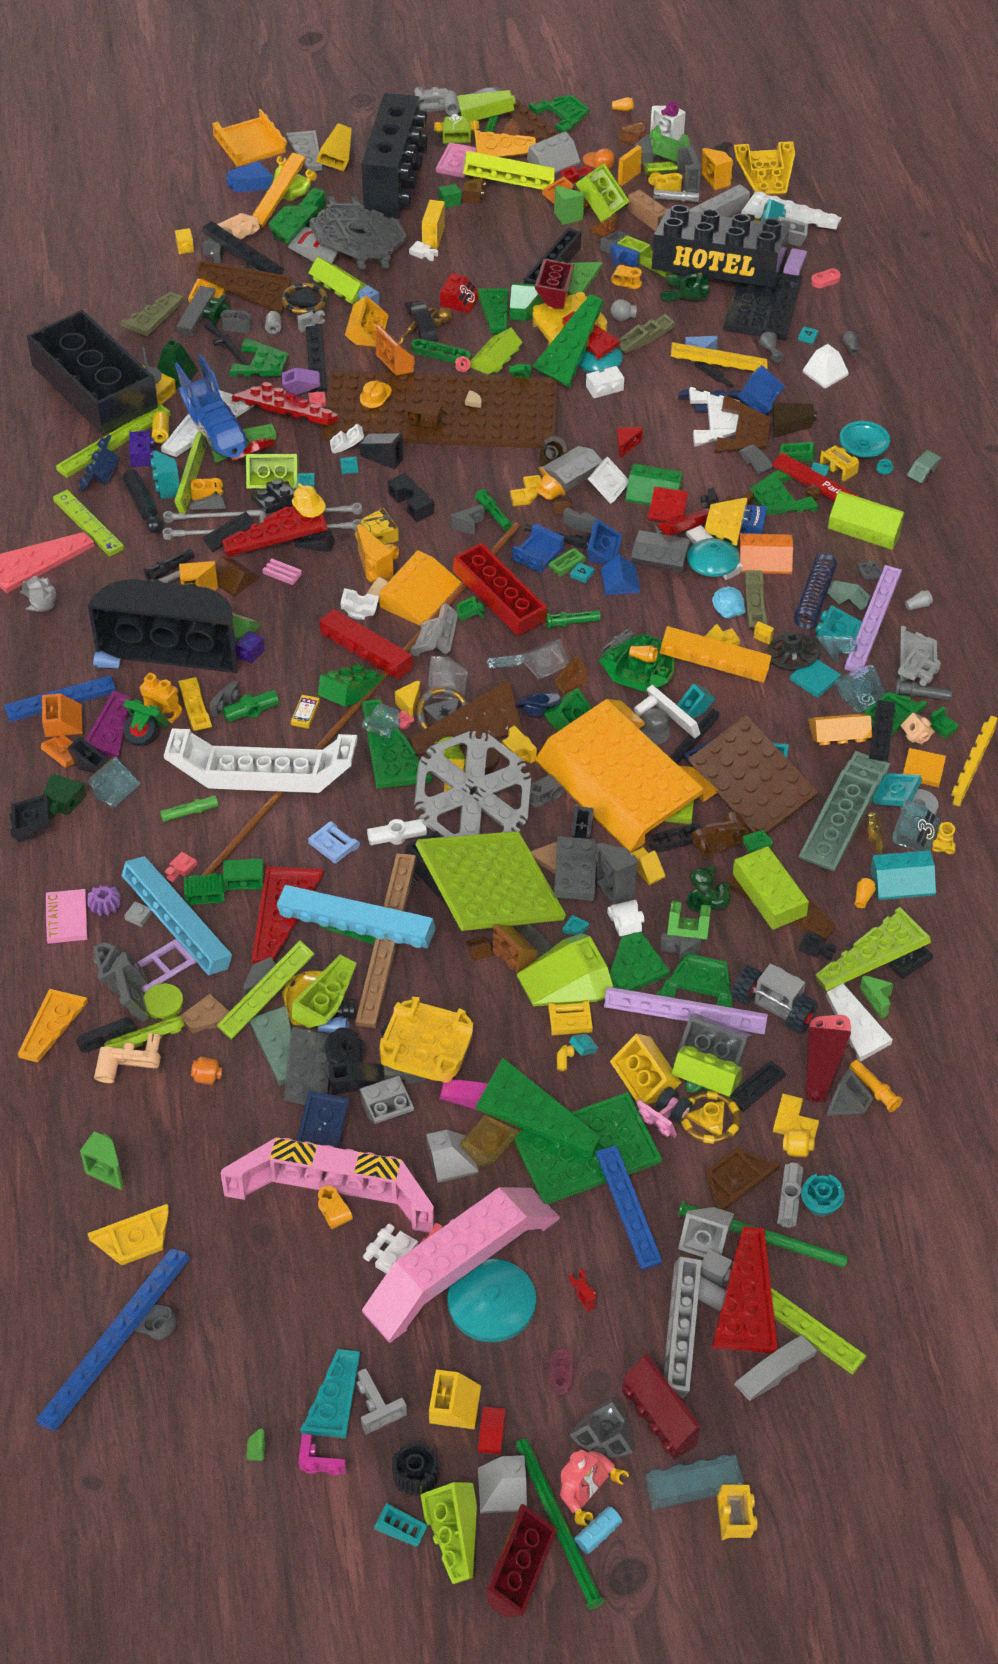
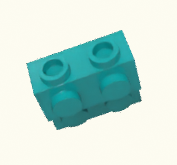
(837, 624)

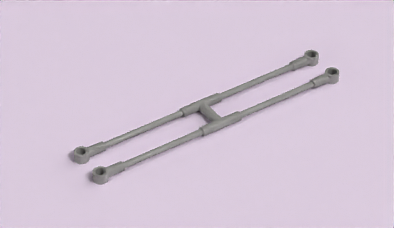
(169, 517)

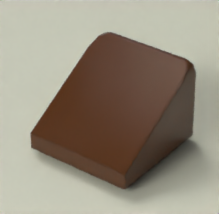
(561, 504)
(479, 948)

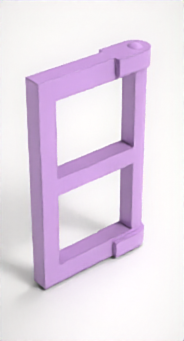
(167, 973)

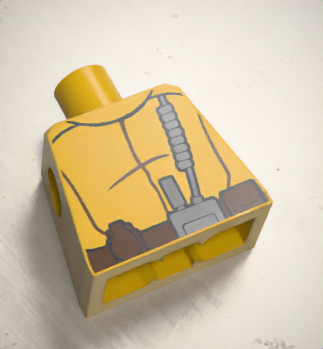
(381, 527)

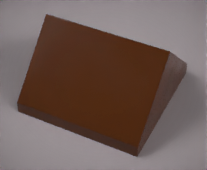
(233, 576)

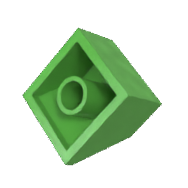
(101, 1160)

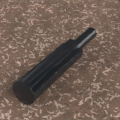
(713, 372)

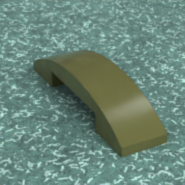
(754, 597)

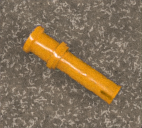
(881, 1091)

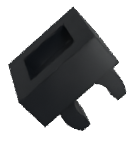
(709, 499)

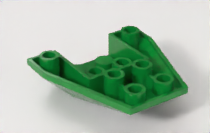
(633, 671)

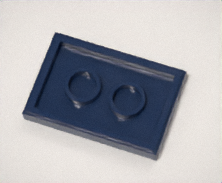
(323, 1119)

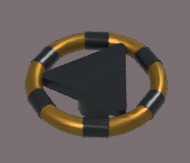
(303, 298)

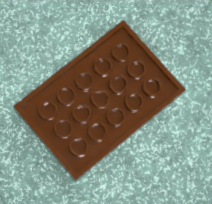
(753, 776)

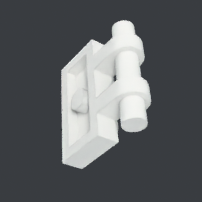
(397, 1248)

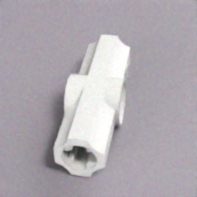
(396, 832)

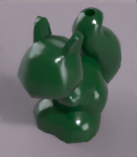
(705, 893)

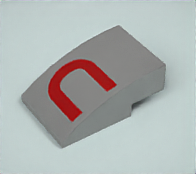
(308, 246)

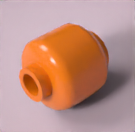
(206, 1070)

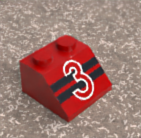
(458, 294)

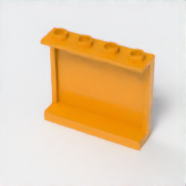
(250, 140)

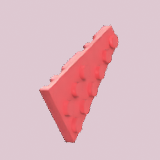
(38, 559)

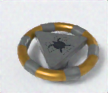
(440, 709)

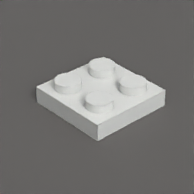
(608, 480)

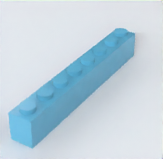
(176, 915)
(356, 916)

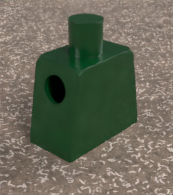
(64, 794)

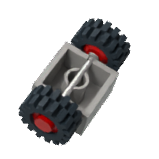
(777, 993)

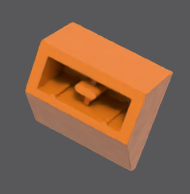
(61, 715)

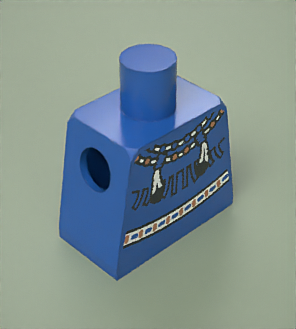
(754, 520)

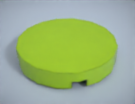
(163, 1001)

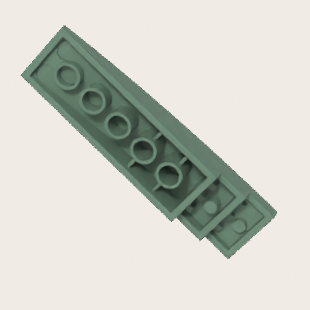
(844, 811)

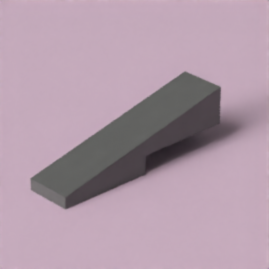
(191, 319)

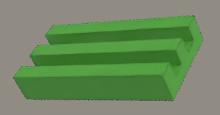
(568, 563)

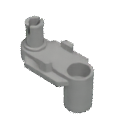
(438, 100)

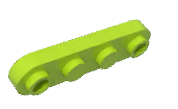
(137, 1037)

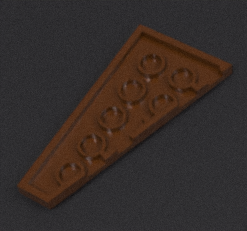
(254, 285)
(488, 714)

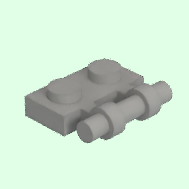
(914, 665)

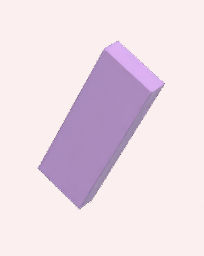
(795, 262)

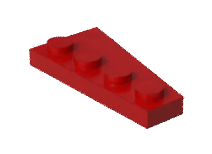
(599, 340)

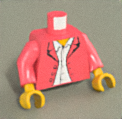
(583, 1478)

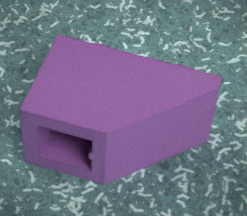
(300, 380)

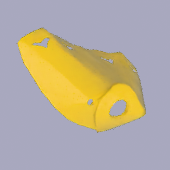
(291, 993)

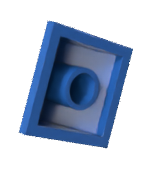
(603, 543)
(620, 576)

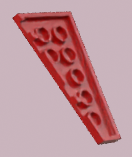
(275, 528)

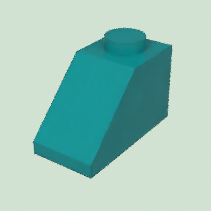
(696, 701)

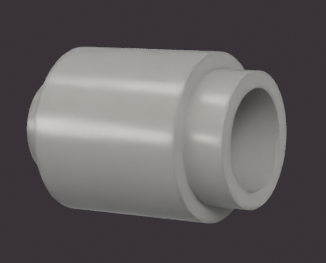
(273, 322)

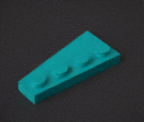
(333, 1404)

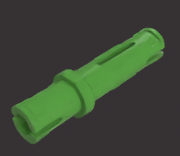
(189, 808)

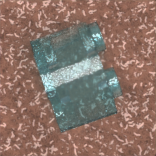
(382, 721)

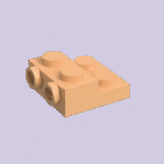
(241, 225)

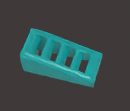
(397, 1533)

